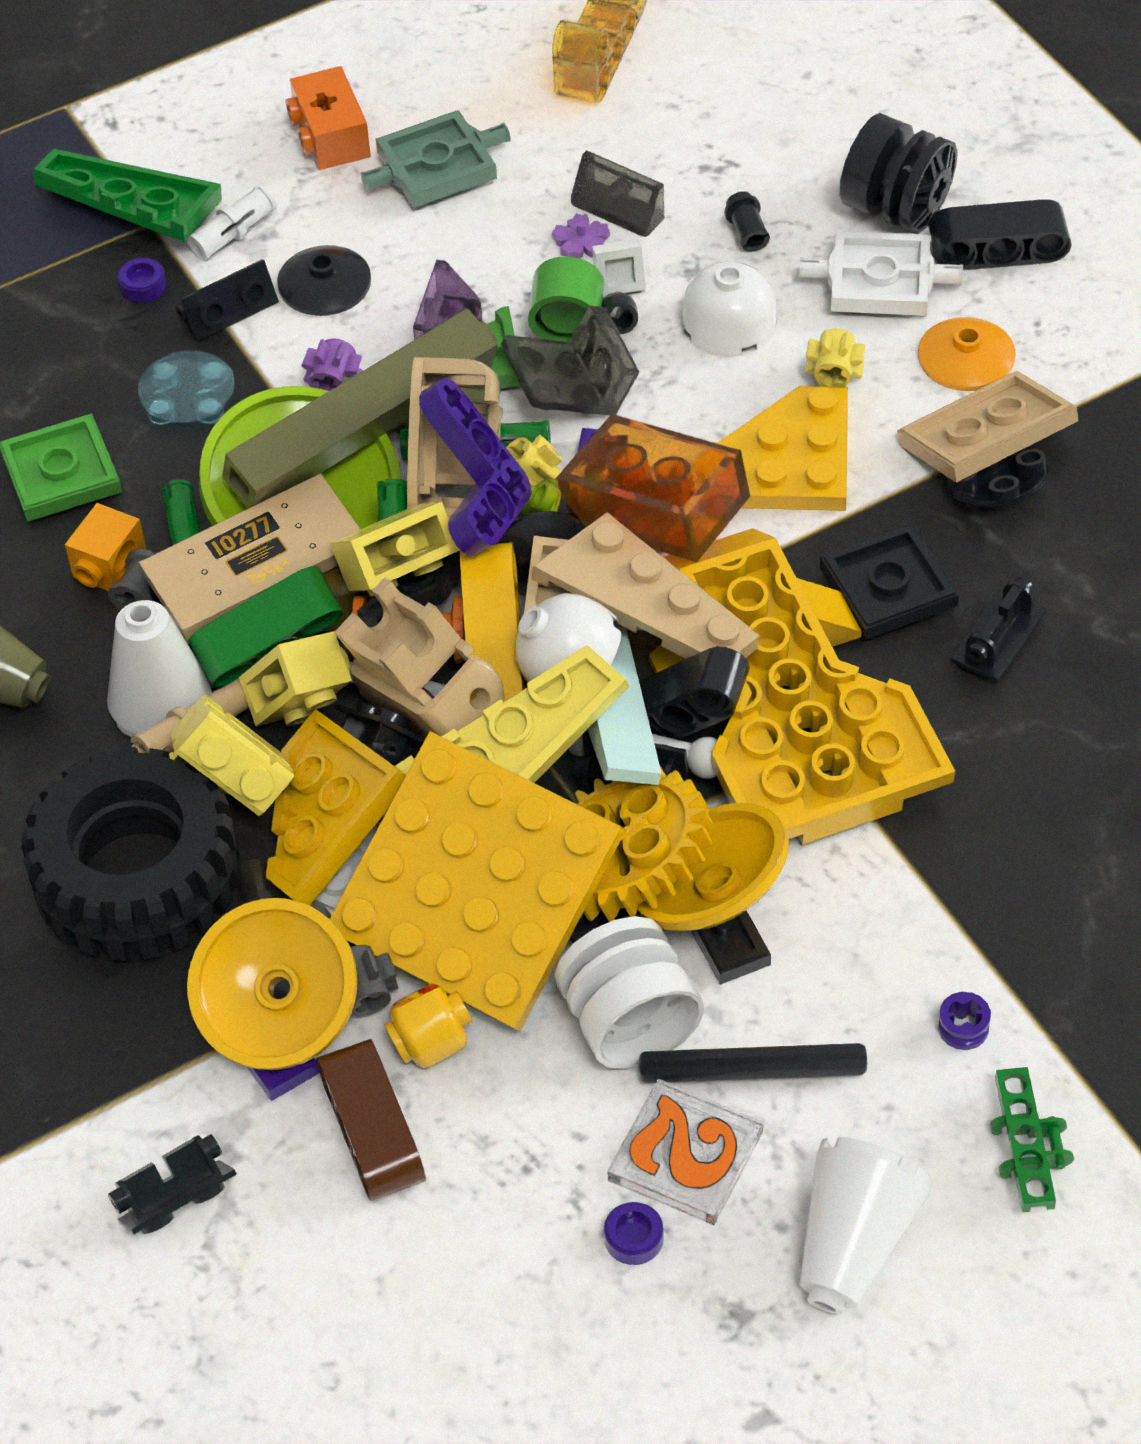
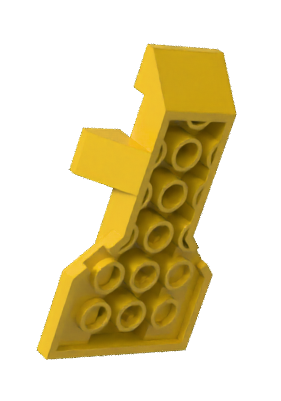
(858, 724)

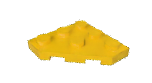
(797, 451)
(327, 806)

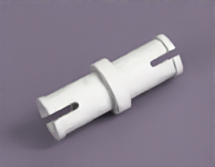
(231, 222)

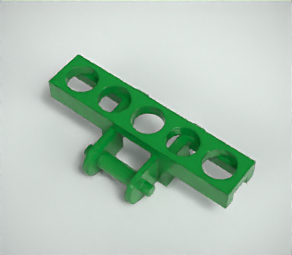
(1028, 1123)

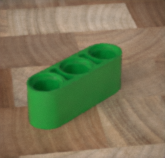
(281, 614)

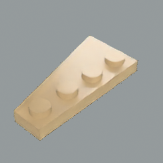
(643, 590)

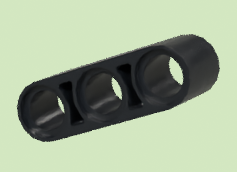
(1000, 234)
(694, 692)

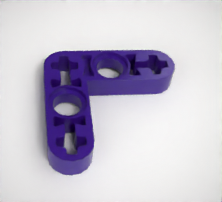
(500, 481)

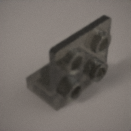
(578, 375)

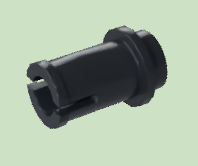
(743, 211)

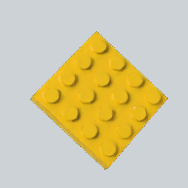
(476, 879)

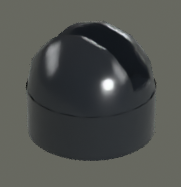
(627, 313)

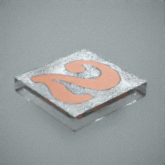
(685, 1151)

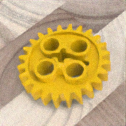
(662, 838)

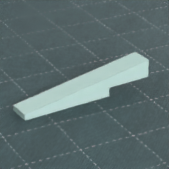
(623, 731)

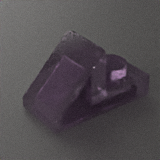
(444, 298)

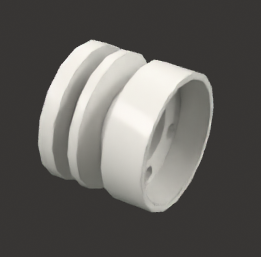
(628, 991)

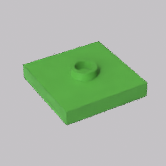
(59, 467)

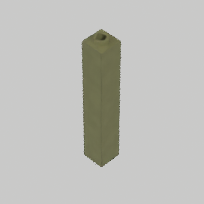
(348, 414)

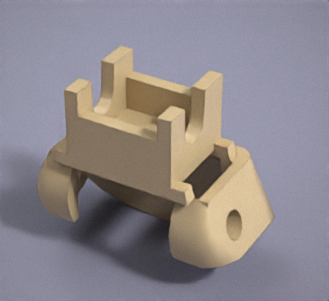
(429, 457)
(405, 653)

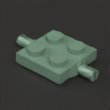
(436, 158)

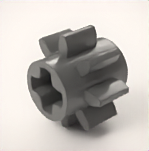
(374, 980)

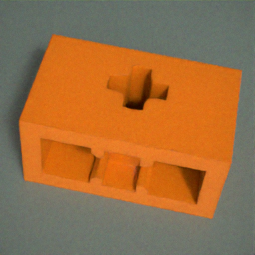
(328, 118)

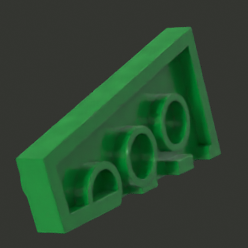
(134, 193)

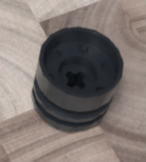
(898, 172)

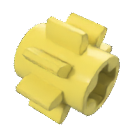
(835, 358)
(536, 458)

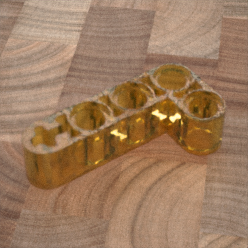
(591, 49)

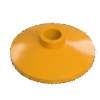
(966, 353)

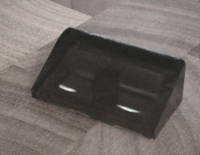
(618, 194)

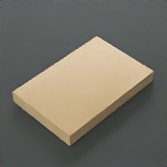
(987, 426)

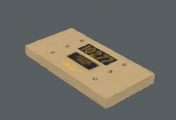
(248, 554)

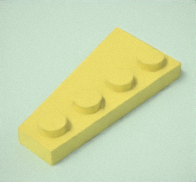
(544, 718)

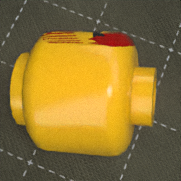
(428, 1025)

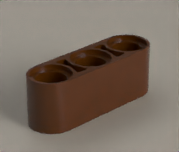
(371, 1119)

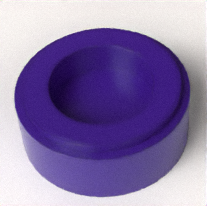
(142, 280)
(633, 1233)

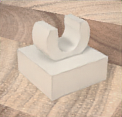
(620, 265)

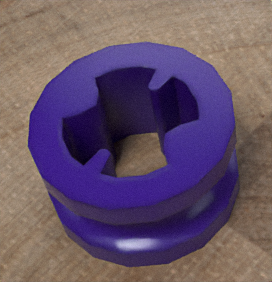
(960, 1006)

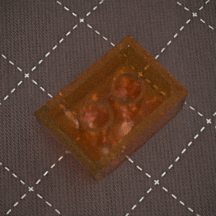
(657, 484)

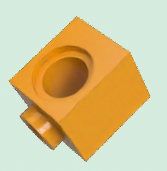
(102, 545)

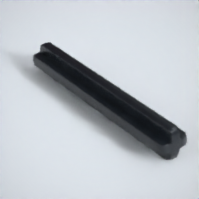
(753, 1063)

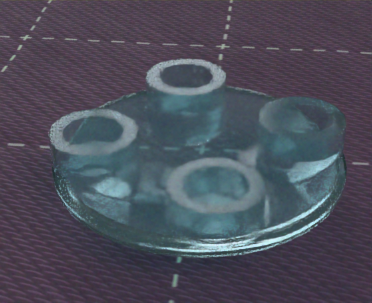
(186, 388)

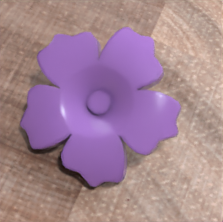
(580, 236)

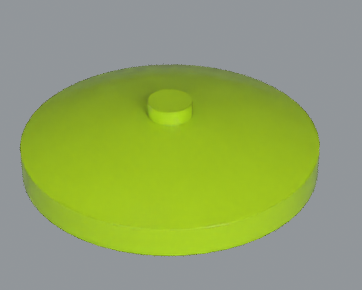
(351, 479)

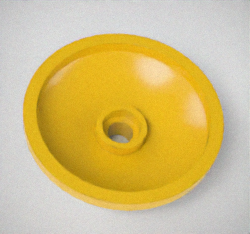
(737, 870)
(236, 977)

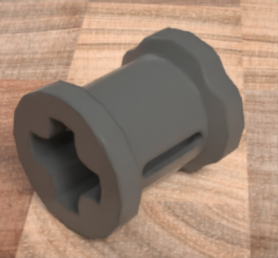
(133, 584)

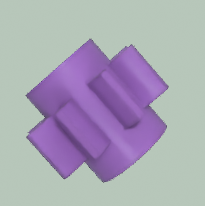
(330, 364)

